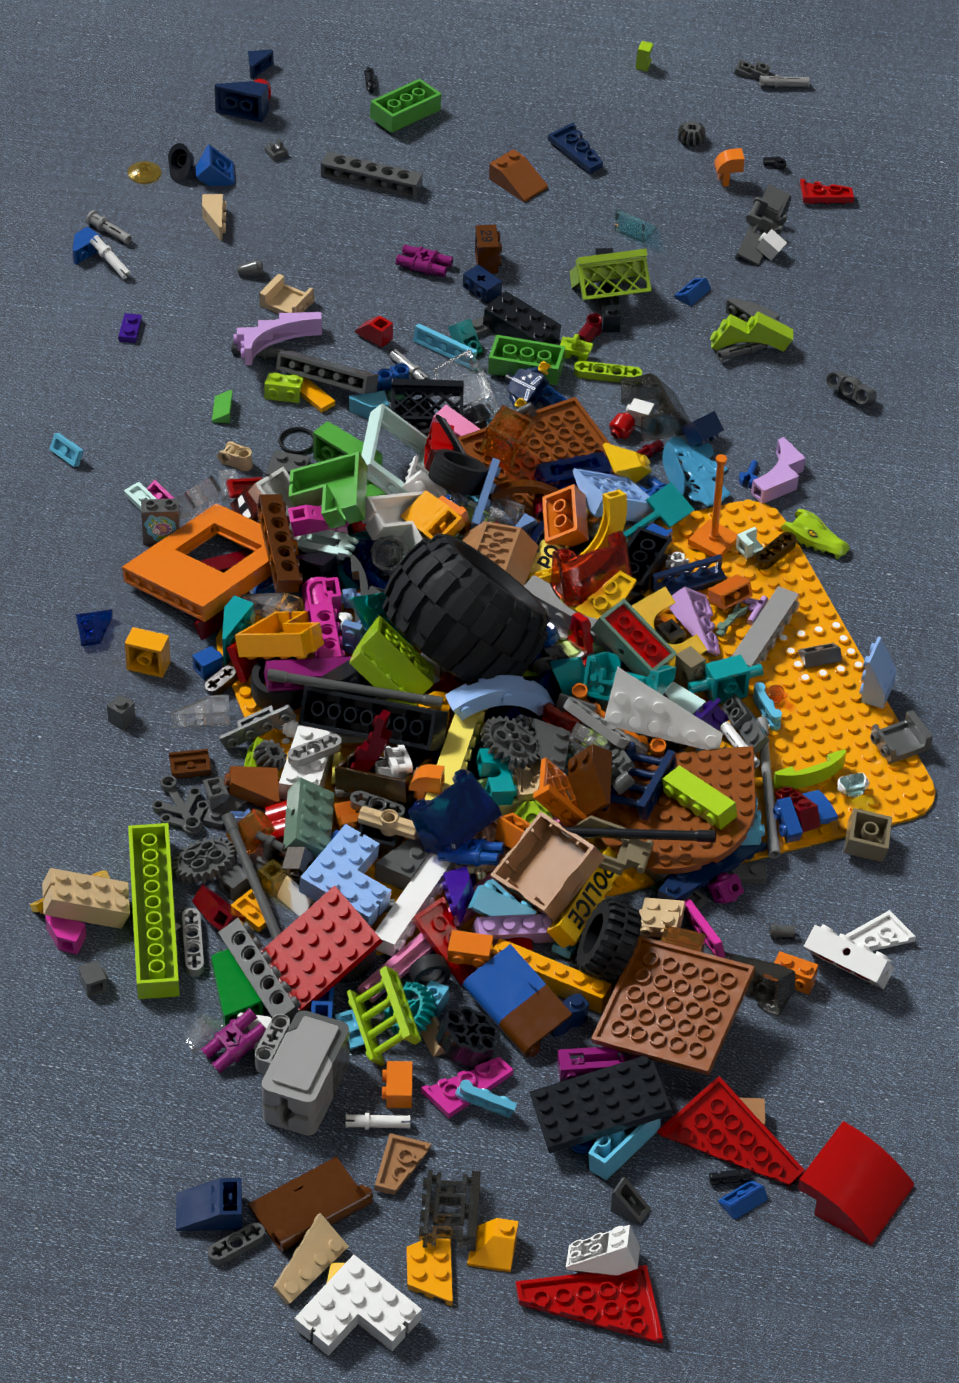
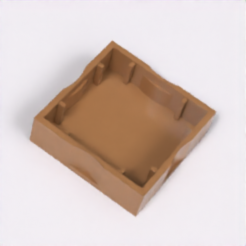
(547, 866)

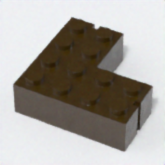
(381, 785)

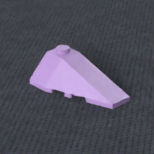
(694, 613)

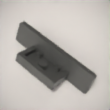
(257, 724)

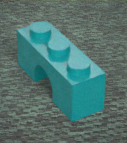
(499, 776)

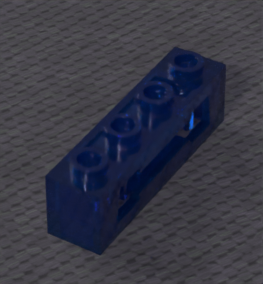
(563, 469)

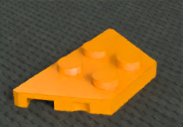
(430, 1270)

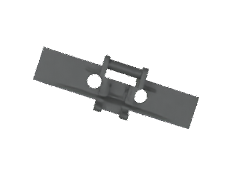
(770, 209)

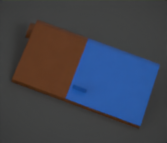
(517, 1000)

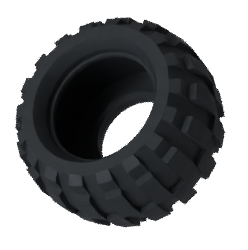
(465, 610)

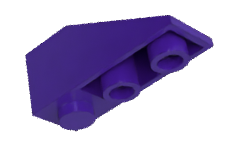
(458, 891)

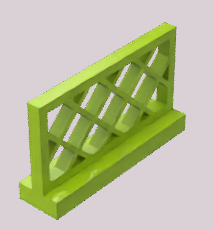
(613, 259)

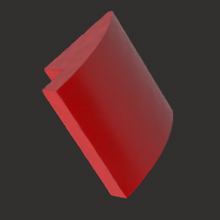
(855, 1184)

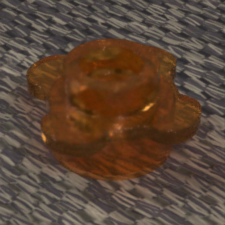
(776, 693)

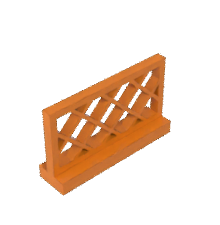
(555, 799)

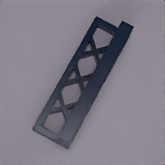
(698, 580)

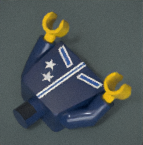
(527, 385)

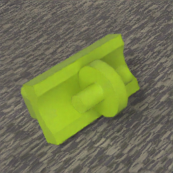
(576, 347)

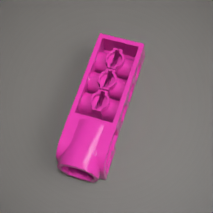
(324, 607)

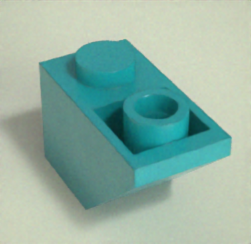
(465, 334)

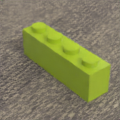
(699, 797)

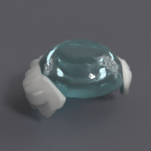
(853, 785)

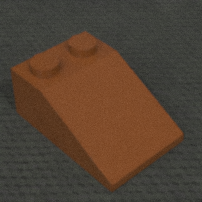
(516, 176)

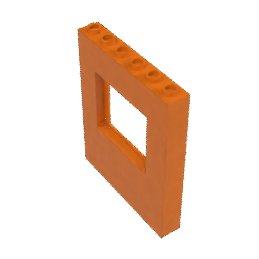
(192, 584)

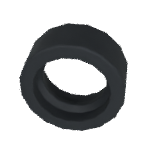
(428, 963)

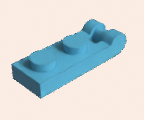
(485, 1099)

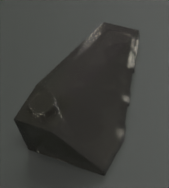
(770, 985)

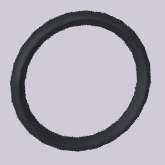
(292, 429)

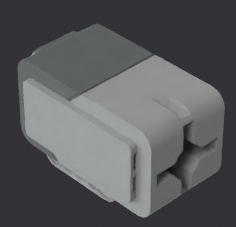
(301, 1069)

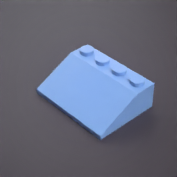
(595, 484)

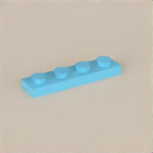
(439, 342)

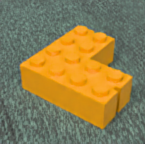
(280, 637)

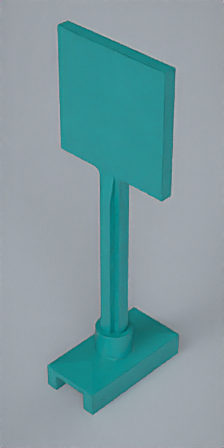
(667, 505)

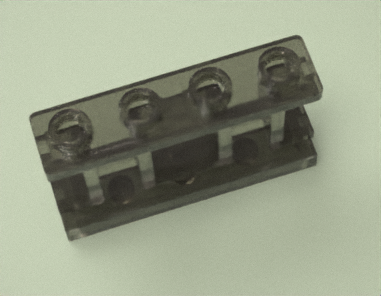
(468, 1210)

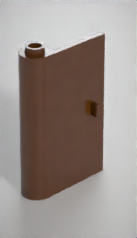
(293, 1206)

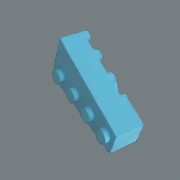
(615, 1149)

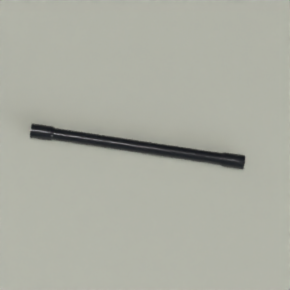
(649, 834)

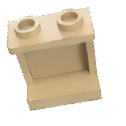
(284, 298)

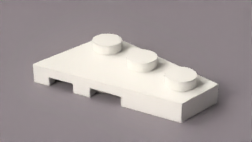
(882, 932)

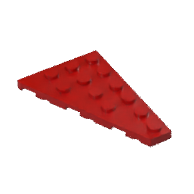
(602, 1300)

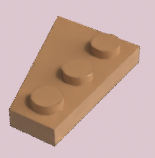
(399, 1162)

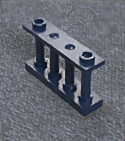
(650, 792)

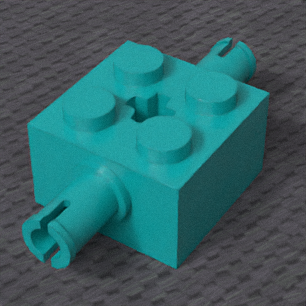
(726, 678)

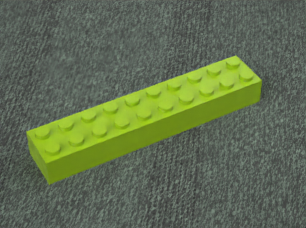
(153, 911)

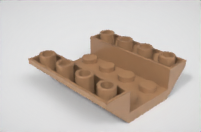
(506, 546)

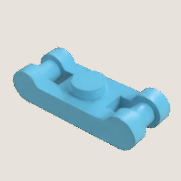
(766, 706)

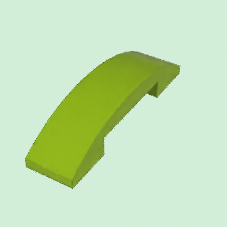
(810, 775)

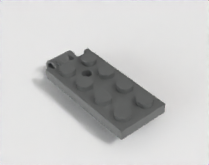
(620, 767)

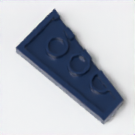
(571, 143)

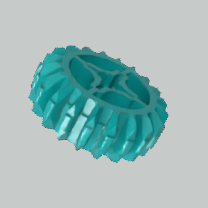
(421, 1008)

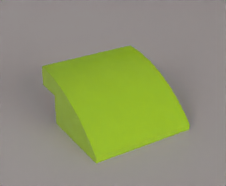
(391, 661)

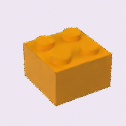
(147, 652)

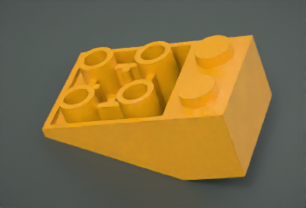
(433, 516)

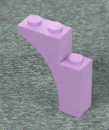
(783, 476)

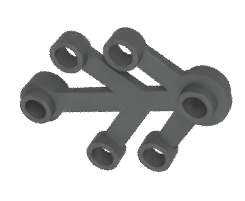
(190, 824)

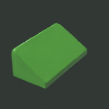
(222, 407)

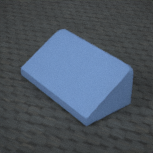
(527, 523)

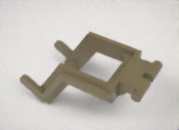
(632, 853)

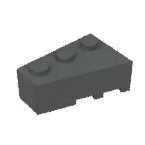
(401, 864)

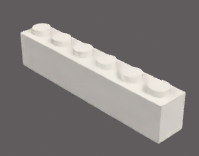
(415, 898)

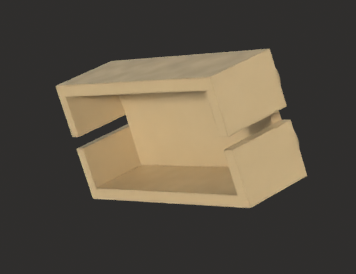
(85, 898)

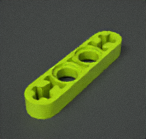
(607, 374)

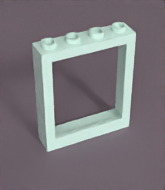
(403, 431)

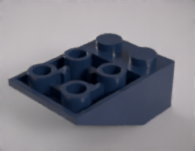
(210, 1206)

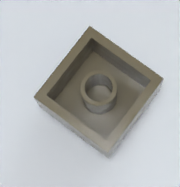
(868, 835)

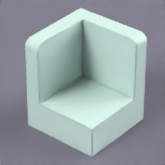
(747, 543)

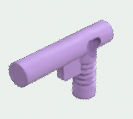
(755, 606)

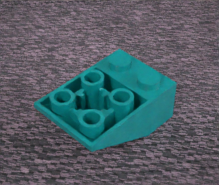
(237, 616)

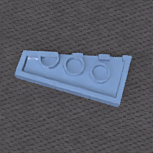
(488, 487)

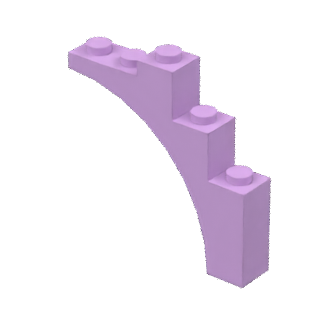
(288, 326)

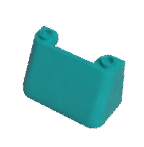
(601, 672)

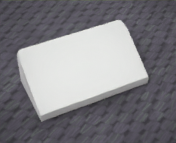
(290, 895)

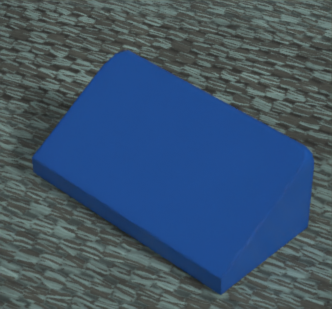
(693, 291)
(743, 1199)

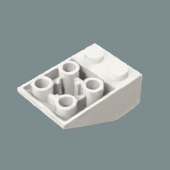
(605, 1252)

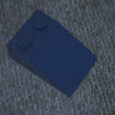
(242, 100)

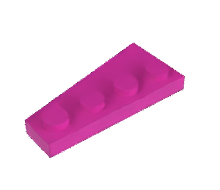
(485, 1076)

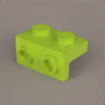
(283, 387)

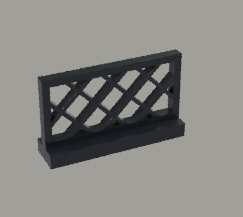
(427, 389)

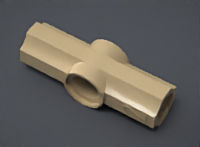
(387, 822)

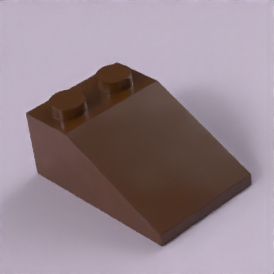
(591, 778)

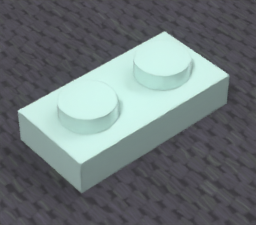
(137, 493)

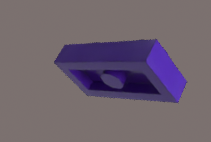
(130, 328)

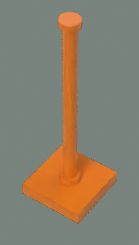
(711, 536)

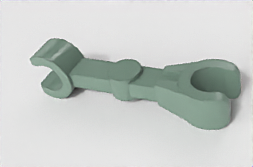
(738, 612)

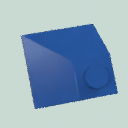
(215, 168)

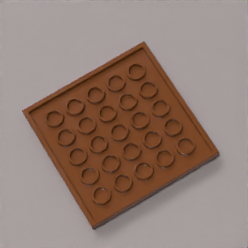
(674, 1005)

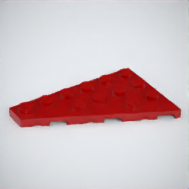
(727, 1129)

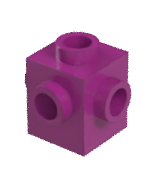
(726, 888)

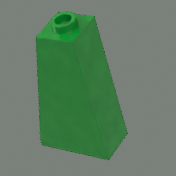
(233, 987)

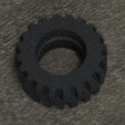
(608, 940)

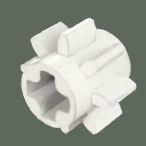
(676, 559)

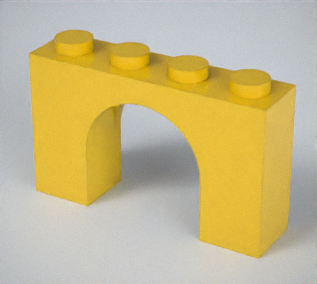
(657, 604)

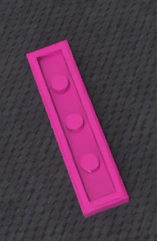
(702, 926)

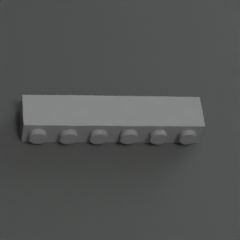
(768, 626)

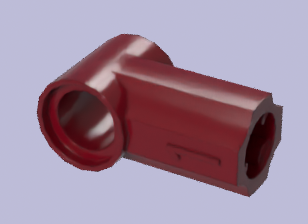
(591, 328)

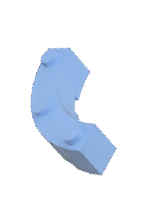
(498, 692)

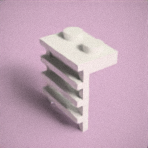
(419, 480)

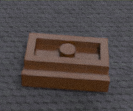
(190, 763)

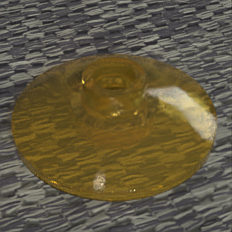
(144, 172)

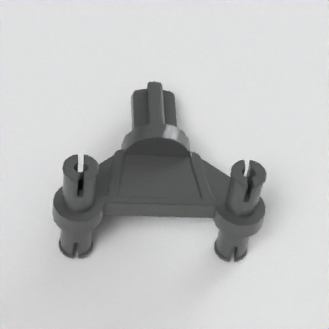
(271, 847)

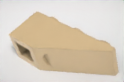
(213, 213)

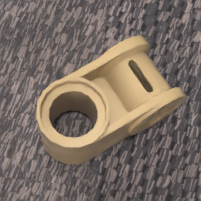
(236, 456)

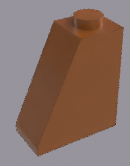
(254, 784)

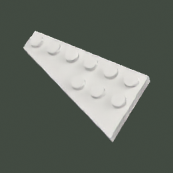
(647, 712)

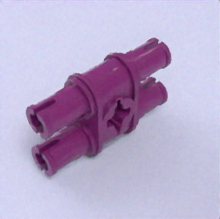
(424, 260)
(225, 1039)

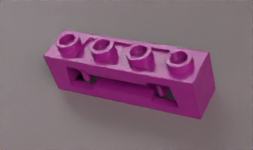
(594, 1059)

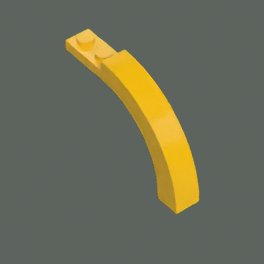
(612, 521)

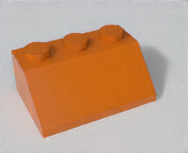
(565, 517)

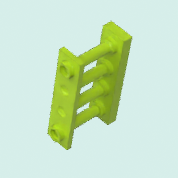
(401, 1015)

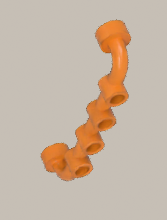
(656, 746)

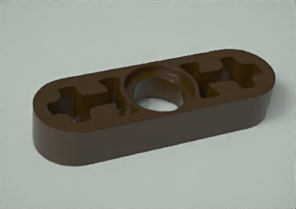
(777, 543)

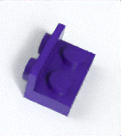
(712, 714)

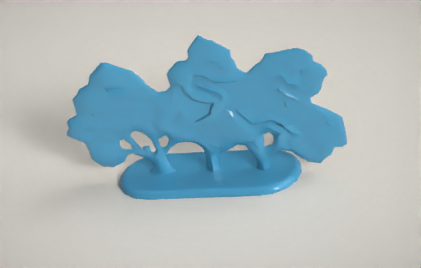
(696, 464)

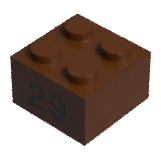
(487, 247)

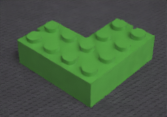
(334, 484)

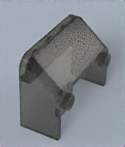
(670, 412)

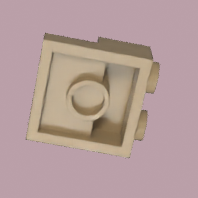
(658, 913)

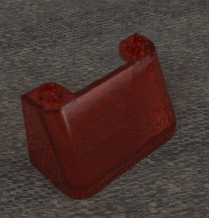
(583, 575)

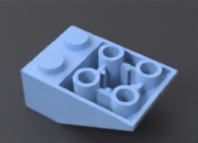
(878, 675)

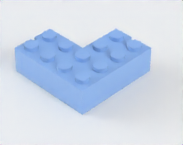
(344, 865)

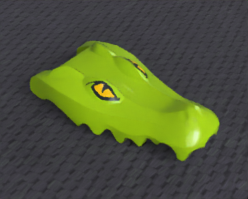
(813, 532)

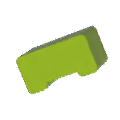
(643, 58)

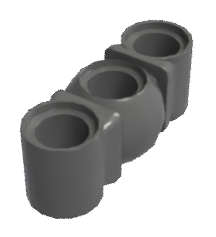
(858, 390)

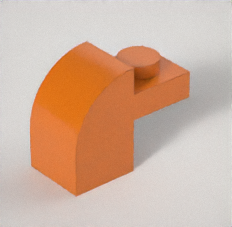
(729, 162)
(427, 779)
(344, 814)

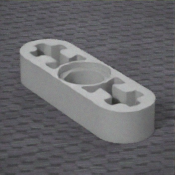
(327, 744)

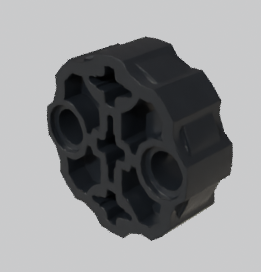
(468, 1036)

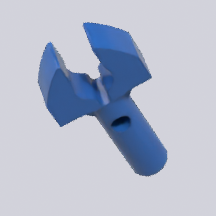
(749, 474)

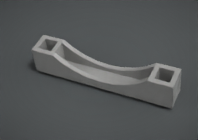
(556, 608)

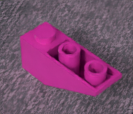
(308, 520)

